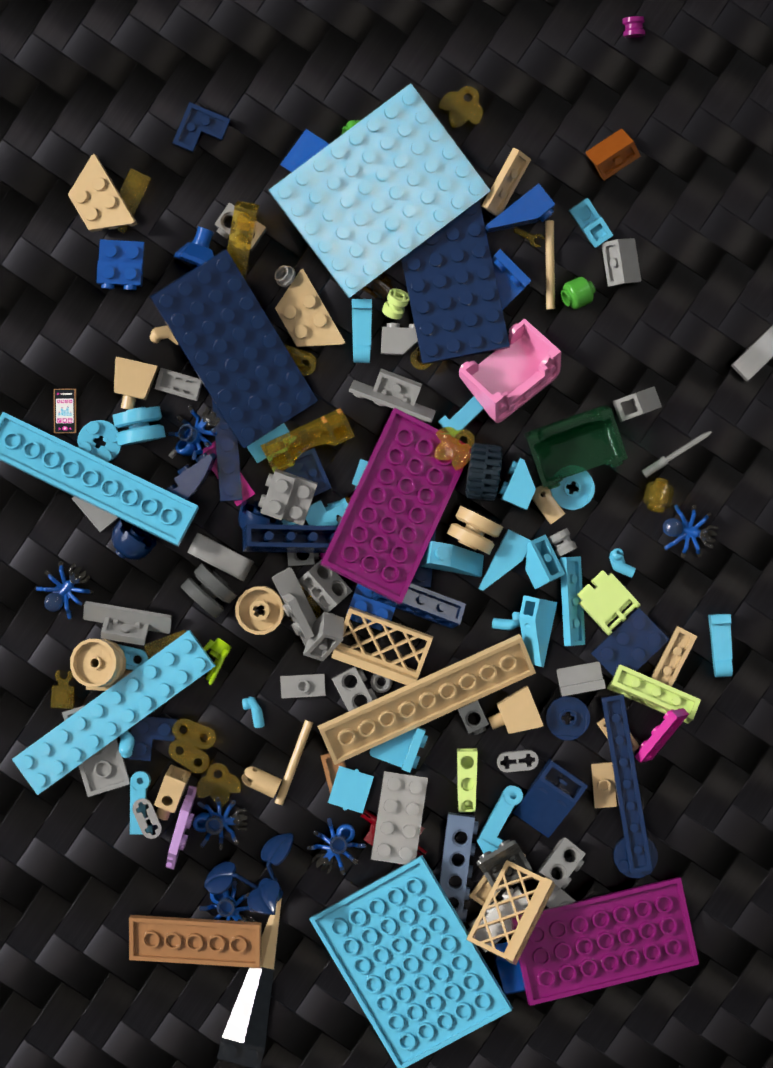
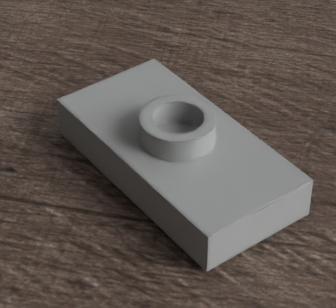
(178, 384)
(303, 685)

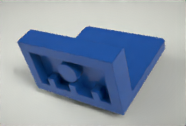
(509, 278)
(509, 974)

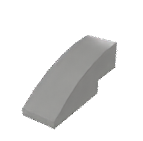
(755, 356)

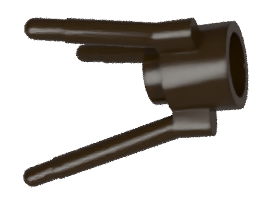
(380, 287)

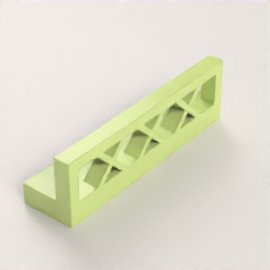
(652, 692)

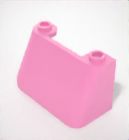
(514, 373)

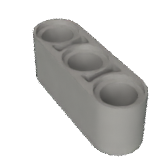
(220, 556)

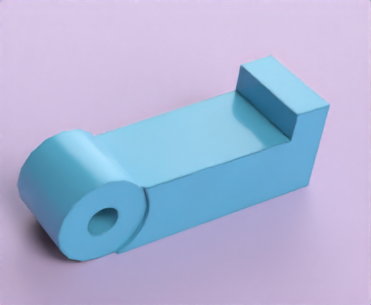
(361, 329)
(463, 416)
(721, 644)
(138, 789)
(509, 798)

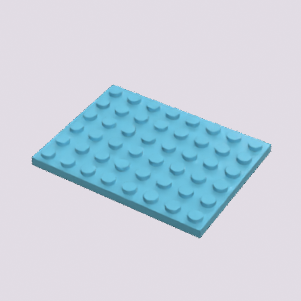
(379, 190)
(410, 963)

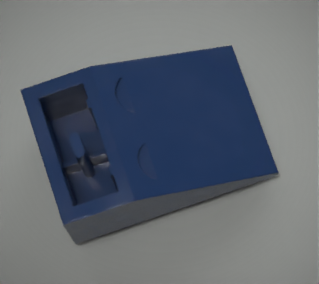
(550, 798)

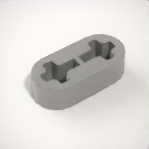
(518, 766)
(142, 820)

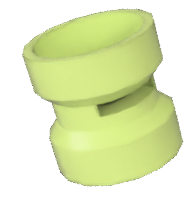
(396, 302)

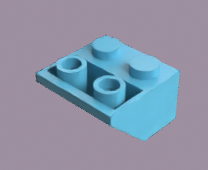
(520, 486)

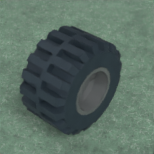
(484, 471)

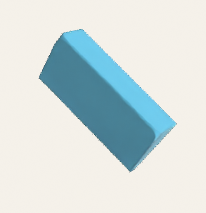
(255, 448)

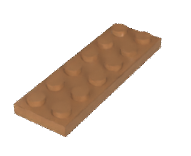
(195, 941)

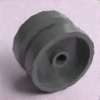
(211, 588)

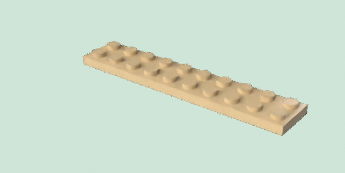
(426, 699)

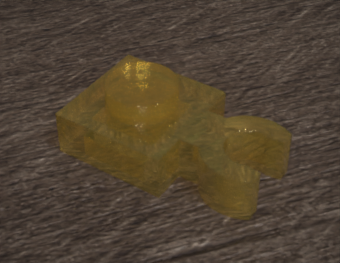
(63, 694)

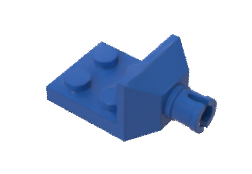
(197, 250)

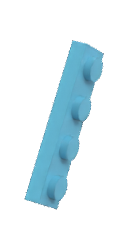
(572, 612)

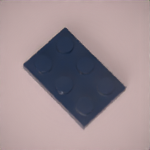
(630, 643)

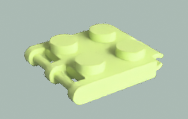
(607, 601)

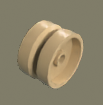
(473, 532)
(259, 623)
(86, 667)

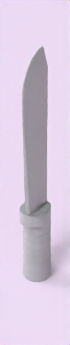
(663, 461)

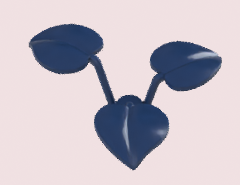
(268, 891)

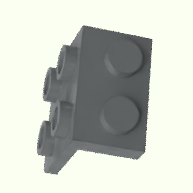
(493, 862)

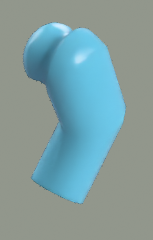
(618, 563)

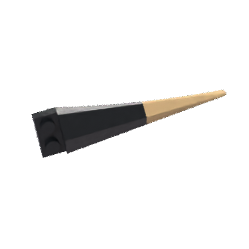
(247, 1026)

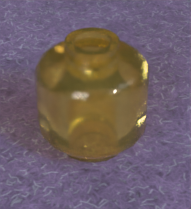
(658, 495)

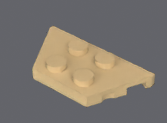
(99, 199)
(306, 315)

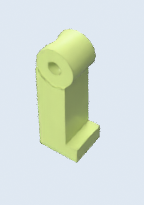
(466, 779)

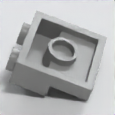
(287, 497)

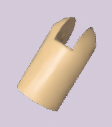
(547, 504)
(261, 781)

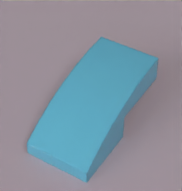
(590, 222)

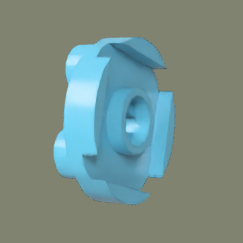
(94, 430)
(577, 499)

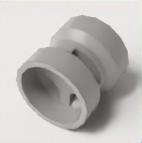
(564, 547)

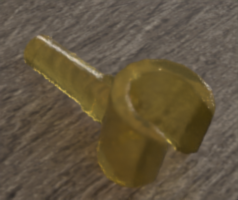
(528, 236)

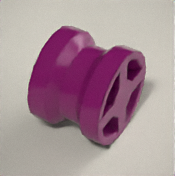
(633, 27)

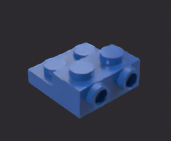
(120, 264)
(362, 601)

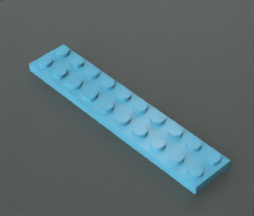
(94, 480)
(113, 712)

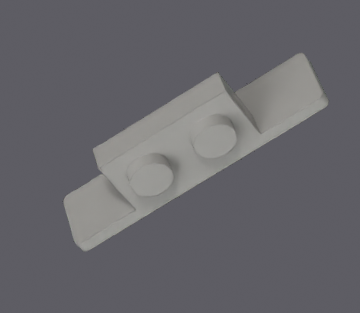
(394, 392)
(295, 603)
(126, 623)

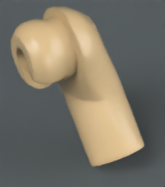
(160, 333)

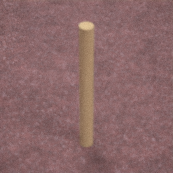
(550, 265)
(293, 762)

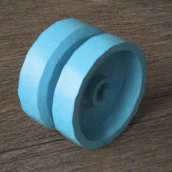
(138, 423)

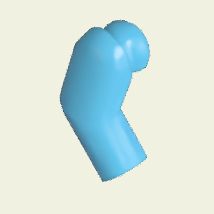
(507, 624)
(257, 713)
(126, 744)

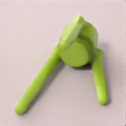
(219, 651)

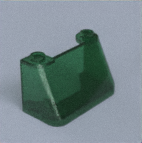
(575, 445)

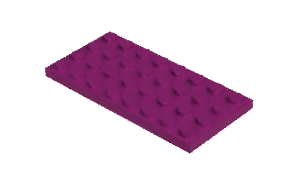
(393, 509)
(607, 941)

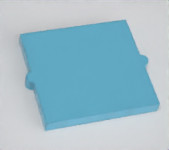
(350, 789)

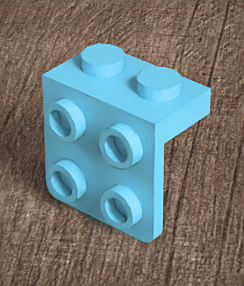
(402, 749)

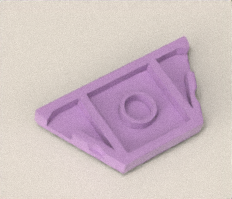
(184, 822)

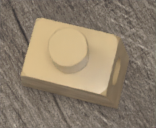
(133, 380)
(517, 712)
(172, 786)

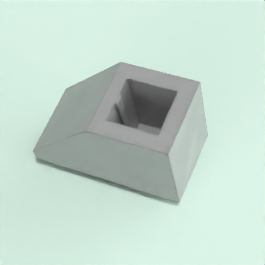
(397, 339)
(637, 404)

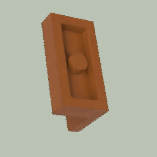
(613, 154)

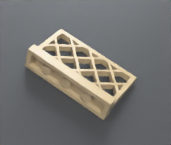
(374, 663)
(530, 914)

